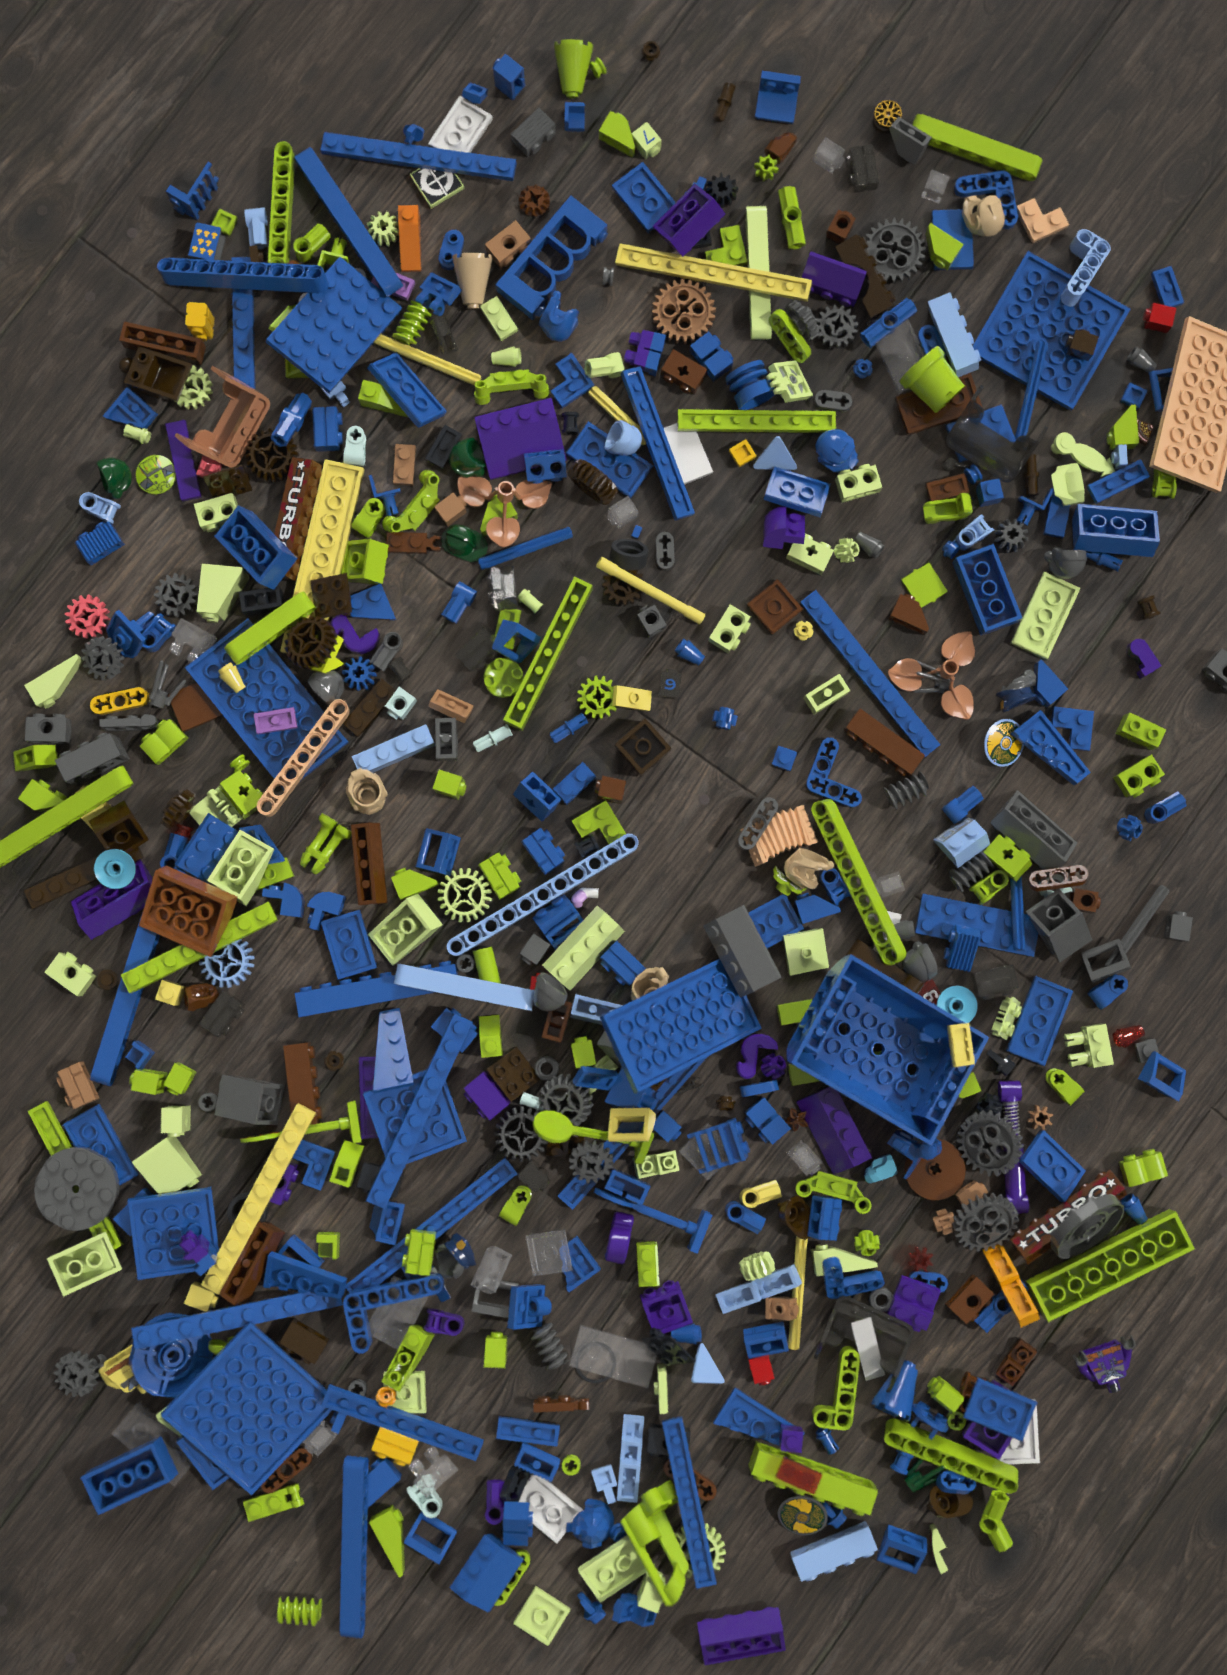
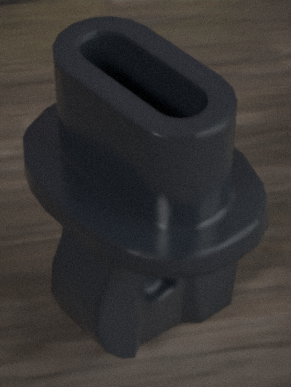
(1004, 1065)

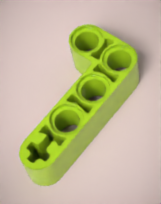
(841, 1388)

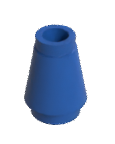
(689, 652)
(1134, 1208)
(688, 1334)

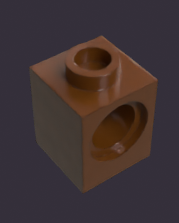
(837, 234)
(1094, 901)

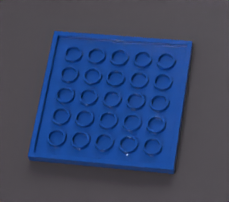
(1033, 313)
(249, 1408)

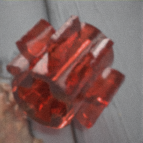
(926, 1261)

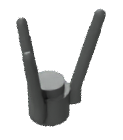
(942, 683)
(158, 696)

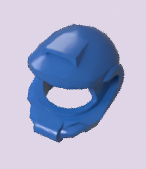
(557, 323)
(836, 450)

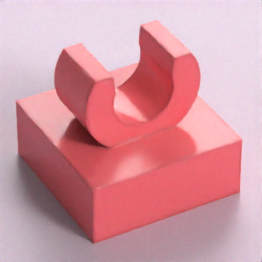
(208, 466)

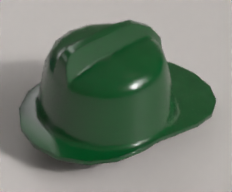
(464, 543)

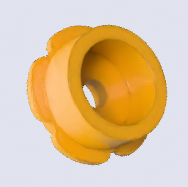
(386, 1391)

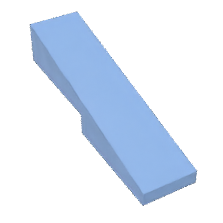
(754, 1291)

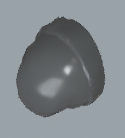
(1066, 562)
(327, 685)
(920, 962)
(549, 993)

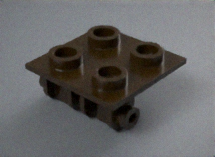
(228, 481)
(331, 596)
(513, 1074)

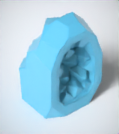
(880, 1169)

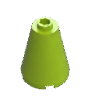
(572, 65)

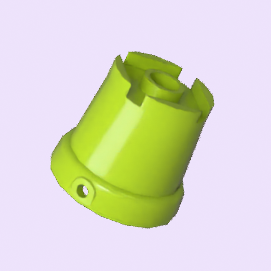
(933, 380)

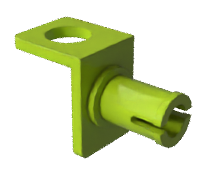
(331, 257)

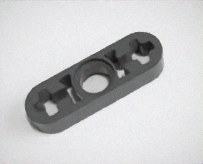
(770, 814)

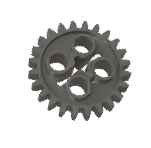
(898, 233)
(1005, 1136)
(985, 1222)

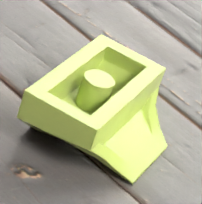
(1068, 484)

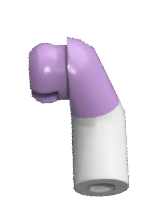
(581, 895)

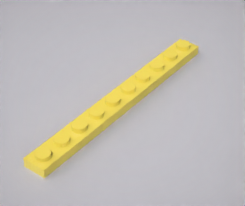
(714, 272)
(259, 1197)

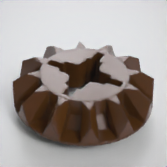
(529, 207)

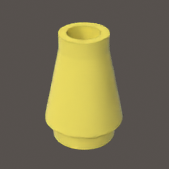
(231, 677)

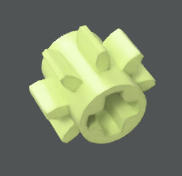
(846, 550)

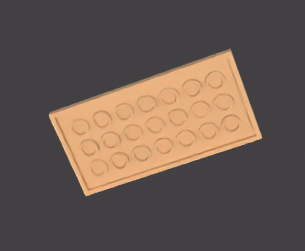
(1194, 415)

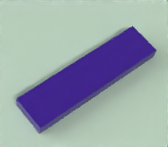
(183, 462)
(366, 1080)

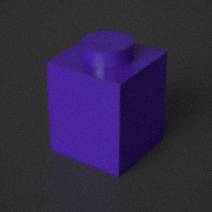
(791, 1438)

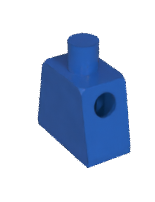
(622, 1095)

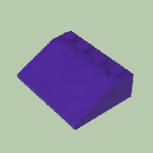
(517, 431)

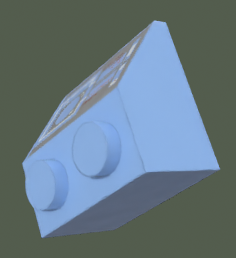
(963, 841)

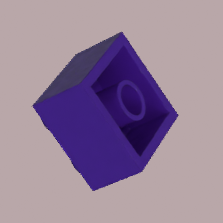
(486, 1096)

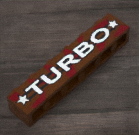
(297, 508)
(1036, 1238)

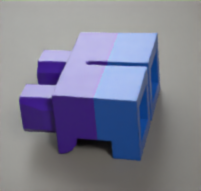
(649, 351)
(200, 1250)

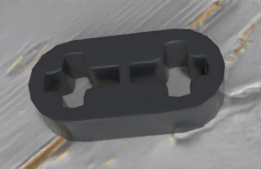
(514, 1484)

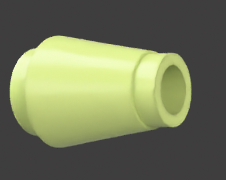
(507, 357)

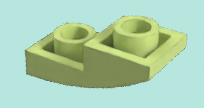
(657, 1164)

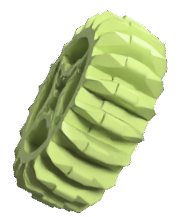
(452, 882)
(716, 1545)

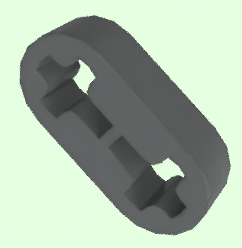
(833, 396)
(670, 551)

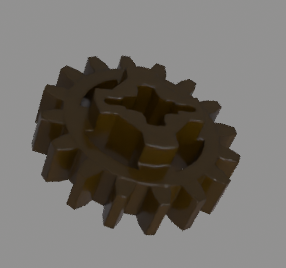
(616, 588)
(178, 809)

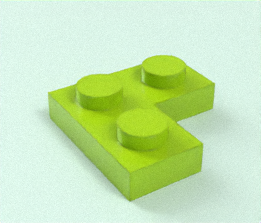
(733, 248)
(600, 818)

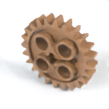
(670, 300)

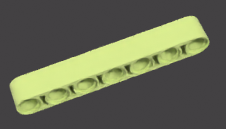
(758, 259)

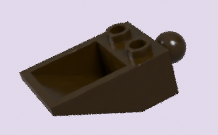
(155, 374)

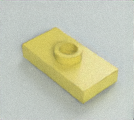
(631, 698)
(960, 1045)

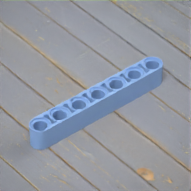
(464, 987)

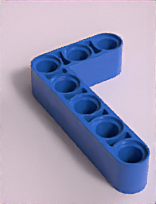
(384, 1299)

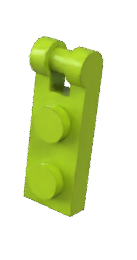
(272, 1503)

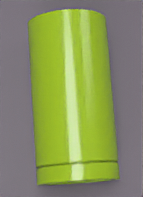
(486, 965)

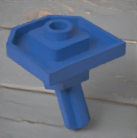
(128, 633)

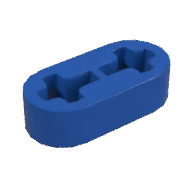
(759, 1088)
(930, 1276)
(956, 1486)

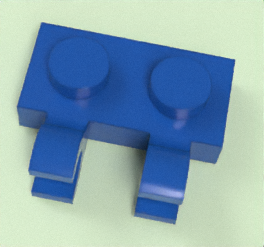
(440, 289)

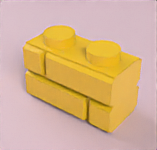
(199, 321)
(394, 1446)

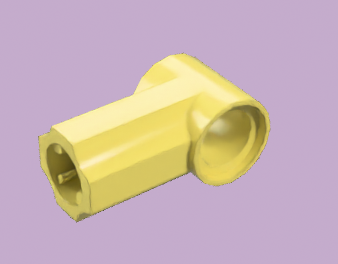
(762, 1193)

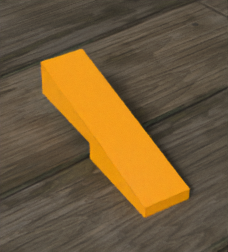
(1011, 1285)

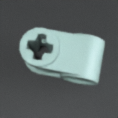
(355, 449)
(422, 1502)

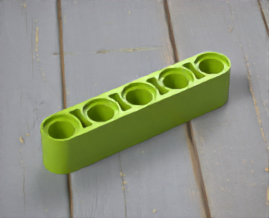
(269, 628)

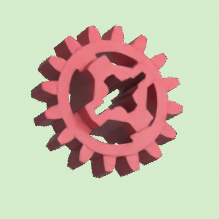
(95, 615)

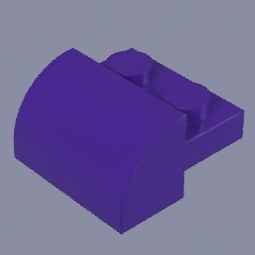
(782, 528)

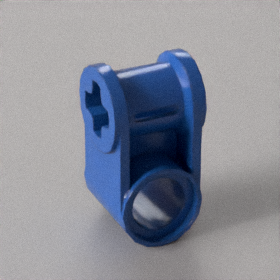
(158, 632)
(835, 887)
(1105, 993)

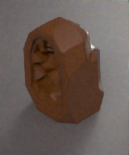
(781, 147)
(199, 996)

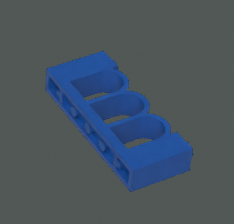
(578, 218)

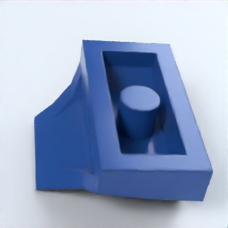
(387, 1222)

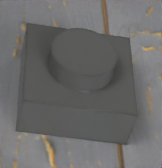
(1145, 1048)

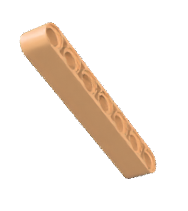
(306, 748)

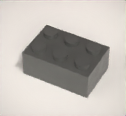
(91, 759)

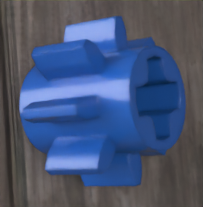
(724, 718)
(1129, 827)

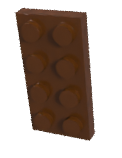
(919, 416)

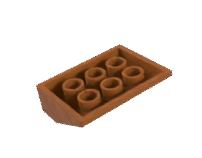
(187, 910)

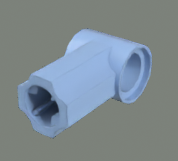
(256, 223)

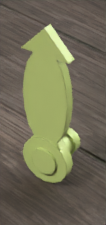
(1082, 454)

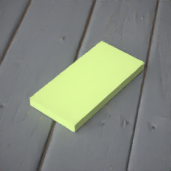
(1045, 615)

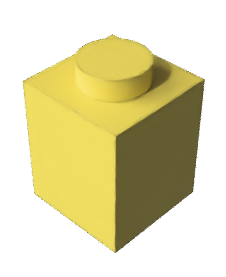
(170, 992)
(201, 1297)

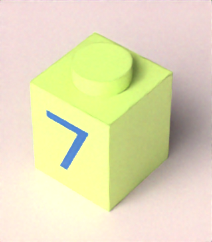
(646, 141)

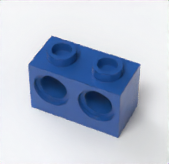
(545, 459)

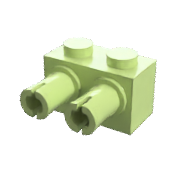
(1096, 1046)

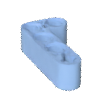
(1093, 252)

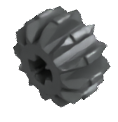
(1003, 538)

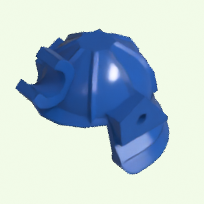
(592, 1524)

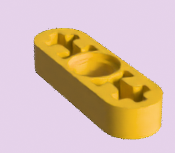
(132, 693)

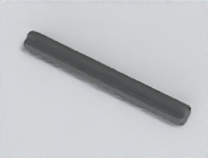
(1139, 924)

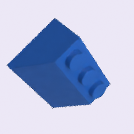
(487, 1573)

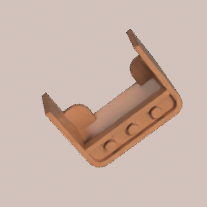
(235, 426)

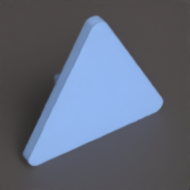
(775, 455)
(705, 1369)

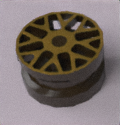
(886, 115)

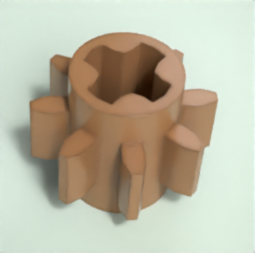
(1035, 1114)
(943, 1221)

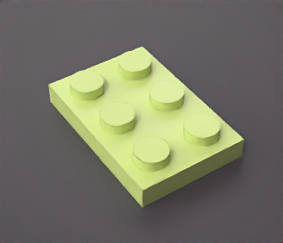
(612, 1569)

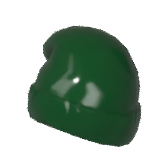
(467, 458)
(115, 476)

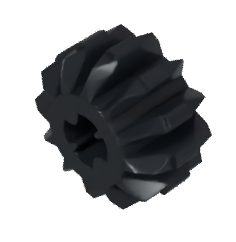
(722, 183)

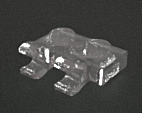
(194, 637)
(437, 1474)

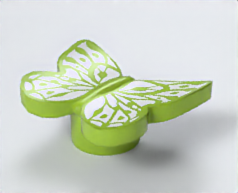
(785, 885)

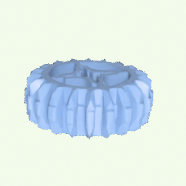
(244, 963)

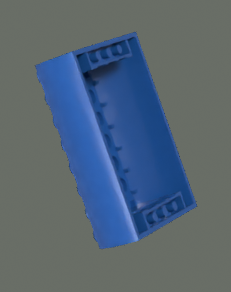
(907, 1030)

